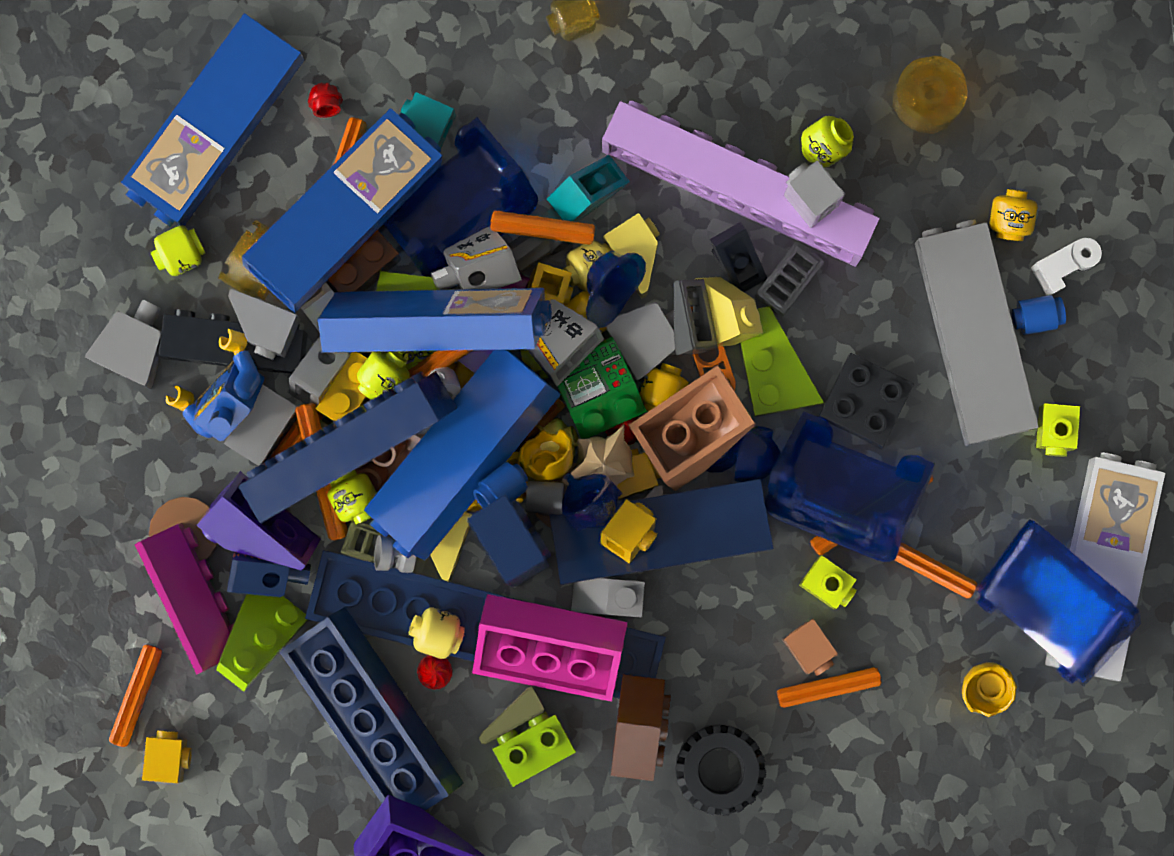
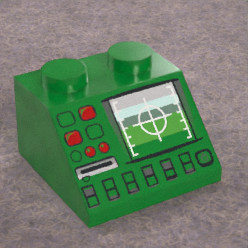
(601, 391)

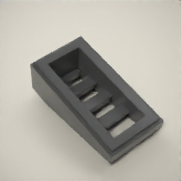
(773, 301)
(695, 329)

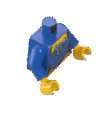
(227, 398)

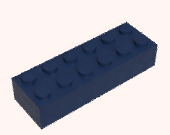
(346, 444)
(505, 536)

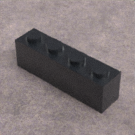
(197, 341)

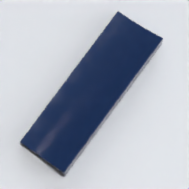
(688, 529)
(370, 713)

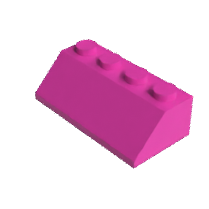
(187, 594)
(549, 647)

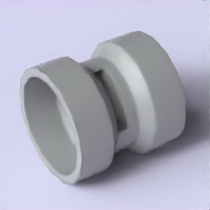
(388, 557)

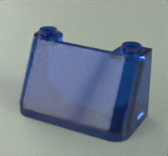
(460, 199)
(845, 492)
(1058, 602)

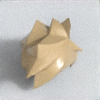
(604, 456)

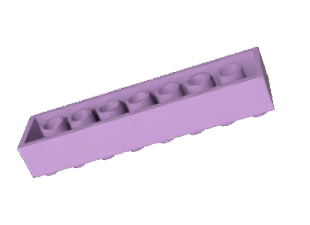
(731, 180)

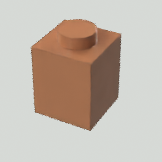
(810, 648)

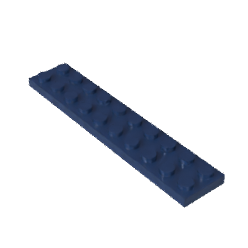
(388, 601)

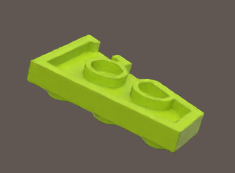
(774, 371)
(258, 636)

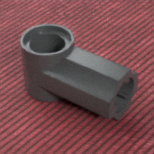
(531, 250)
(544, 497)

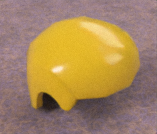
(545, 464)
(988, 689)

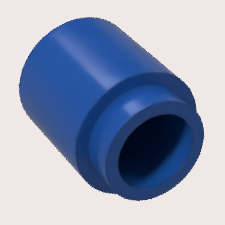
(1039, 314)
(504, 480)

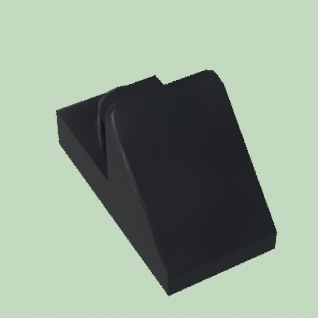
(738, 257)

